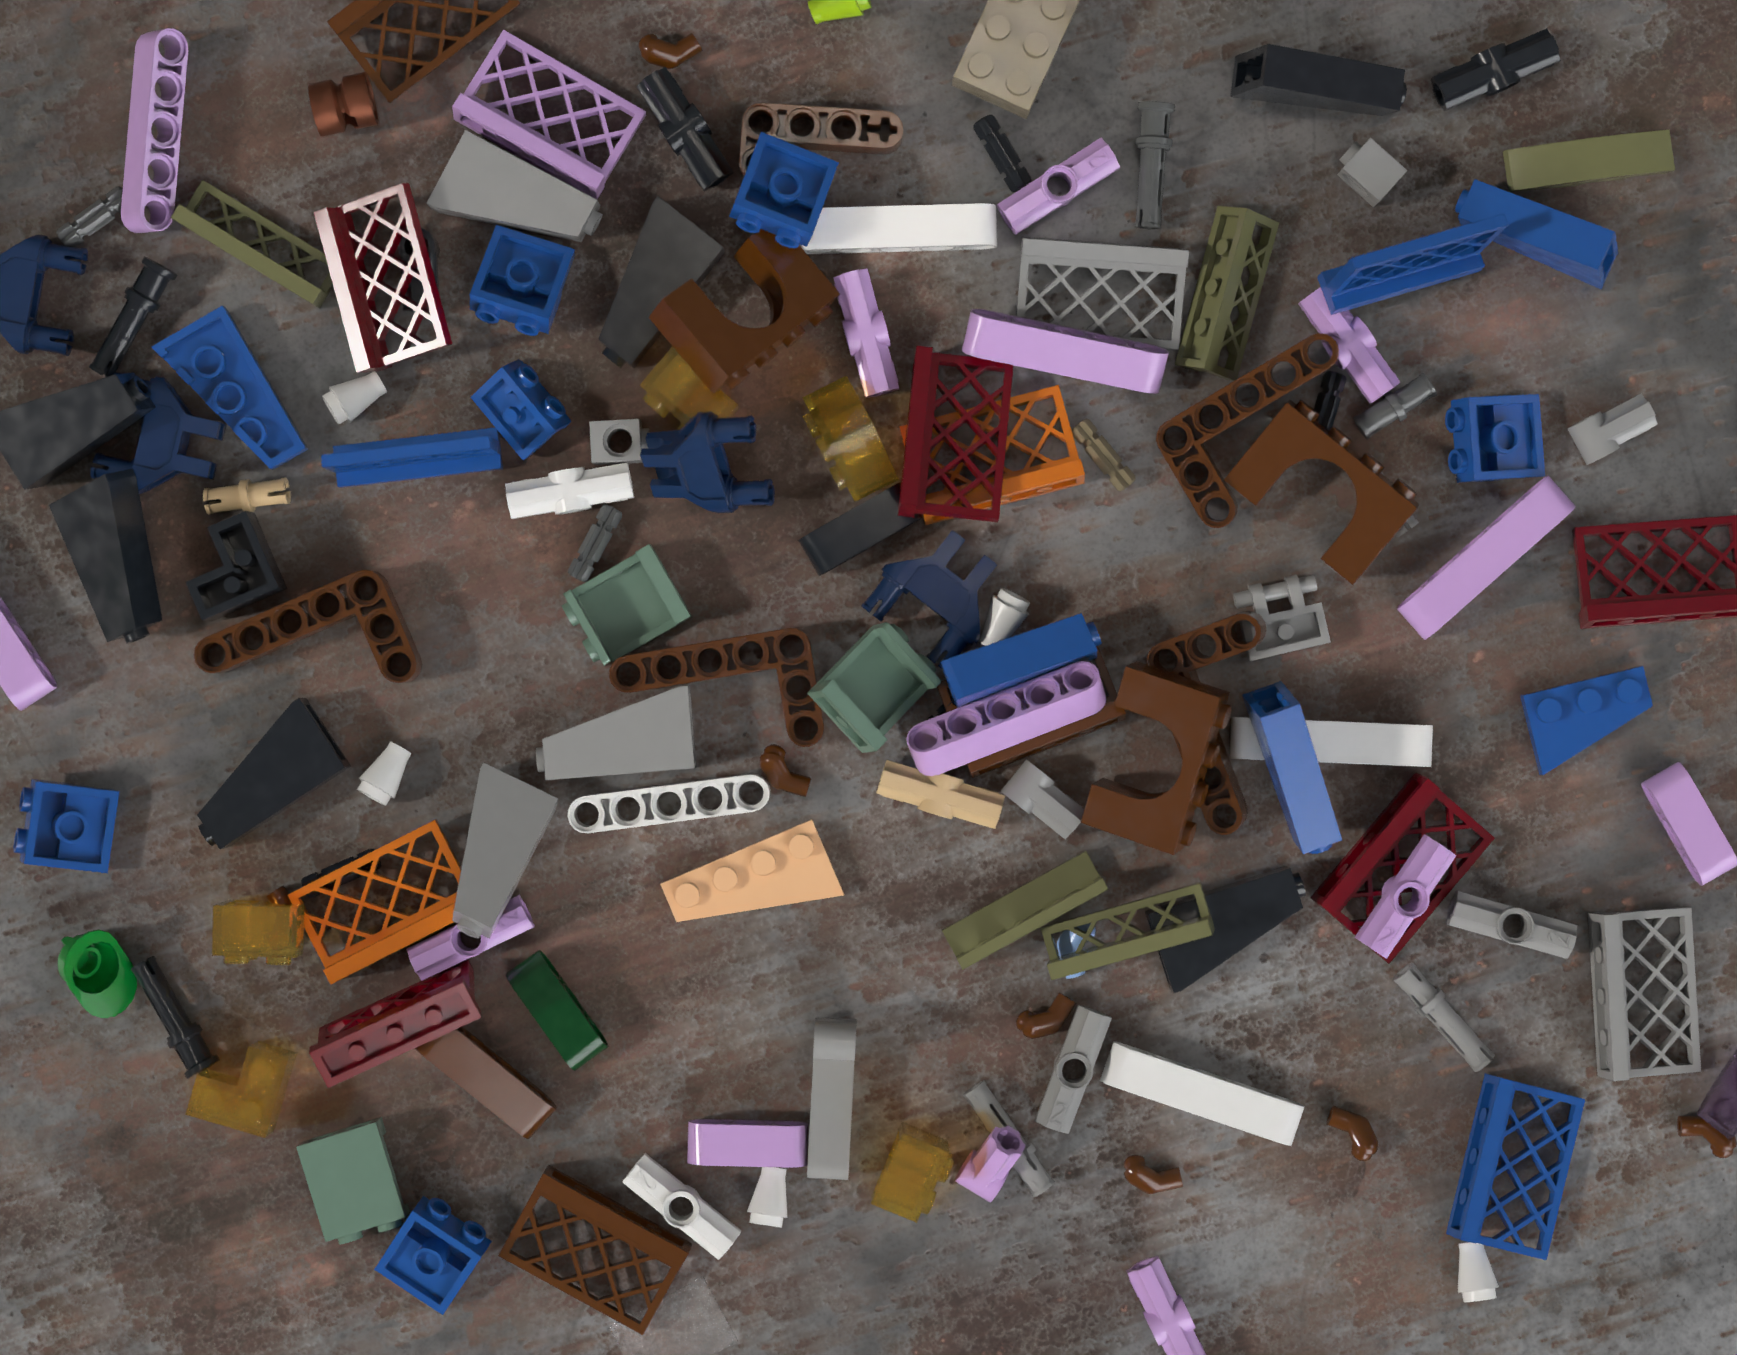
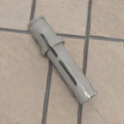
(1434, 1006)
(994, 1116)

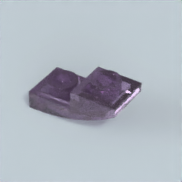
(1720, 1103)

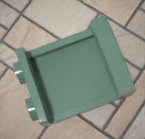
(626, 606)
(874, 685)
(352, 1181)

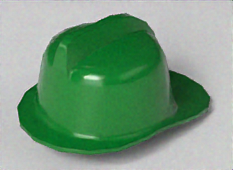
(97, 973)

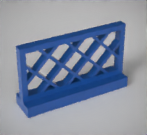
(1409, 265)
(415, 457)
(1481, 1166)

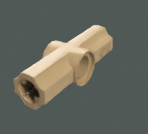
(940, 794)

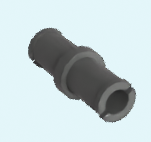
(1395, 406)

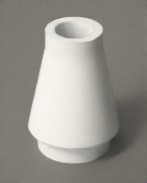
(353, 397)
(1004, 616)
(385, 774)
(769, 1198)
(1475, 1273)

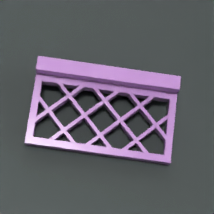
(531, 145)

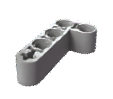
(831, 1098)

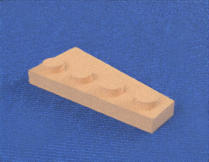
(763, 875)

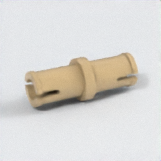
(247, 495)

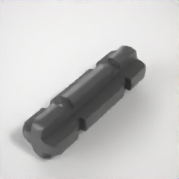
(91, 219)
(595, 543)

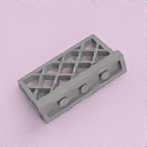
(1111, 257)
(1612, 1003)

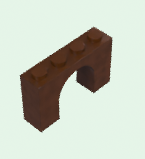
(724, 350)
(1380, 503)
(1194, 716)

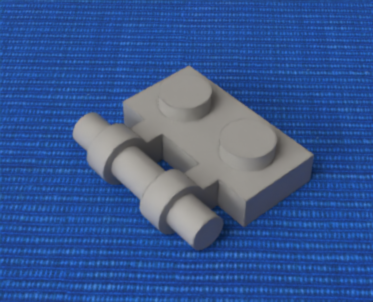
(1288, 629)

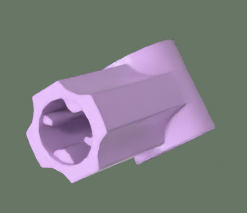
(988, 1167)

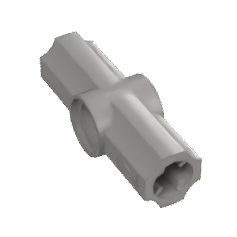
(1535, 932)
(1065, 1094)

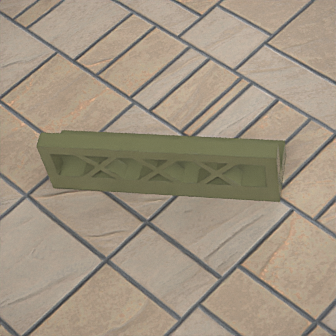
(243, 250)
(1221, 289)
(1024, 909)
(1131, 946)

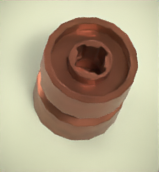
(343, 104)

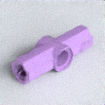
(1080, 173)
(866, 333)
(1356, 346)
(1422, 874)
(447, 950)
(1164, 1309)

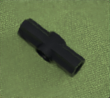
(1495, 69)
(684, 129)

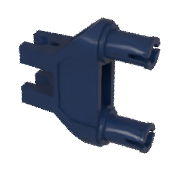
(20, 293)
(164, 441)
(695, 464)
(940, 591)

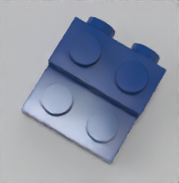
(783, 191)
(521, 281)
(1496, 438)
(66, 826)
(433, 1253)

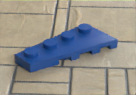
(230, 381)

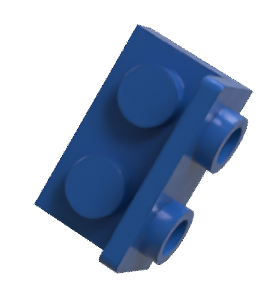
(521, 408)

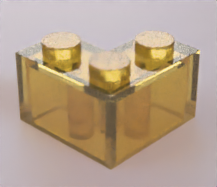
(678, 390)
(848, 439)
(257, 930)
(248, 1101)
(912, 1173)

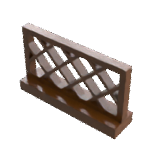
(362, 12)
(1107, 716)
(619, 1223)

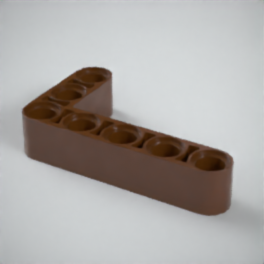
(1233, 413)
(315, 621)
(1189, 660)
(733, 665)

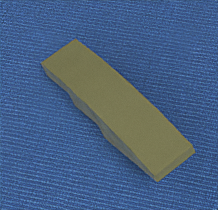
(1588, 160)

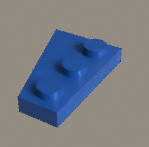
(1581, 713)

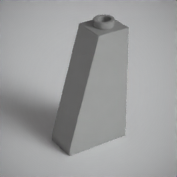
(506, 191)
(634, 739)
(500, 841)

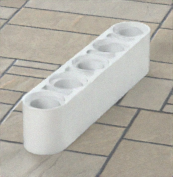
(904, 229)
(1348, 742)
(650, 811)
(1202, 1093)

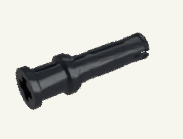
(140, 301)
(182, 1033)

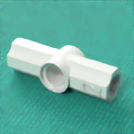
(569, 490)
(703, 1224)

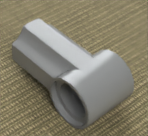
(1605, 431)
(1037, 794)

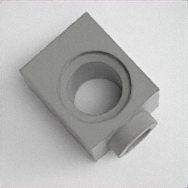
(1370, 171)
(600, 441)

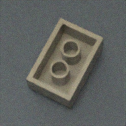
(1013, 51)

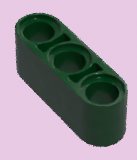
(557, 1010)

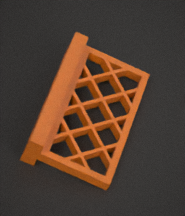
(1024, 482)
(391, 937)

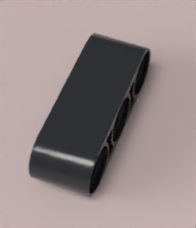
(856, 531)

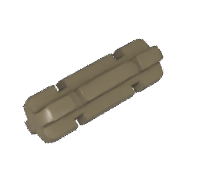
(1103, 455)

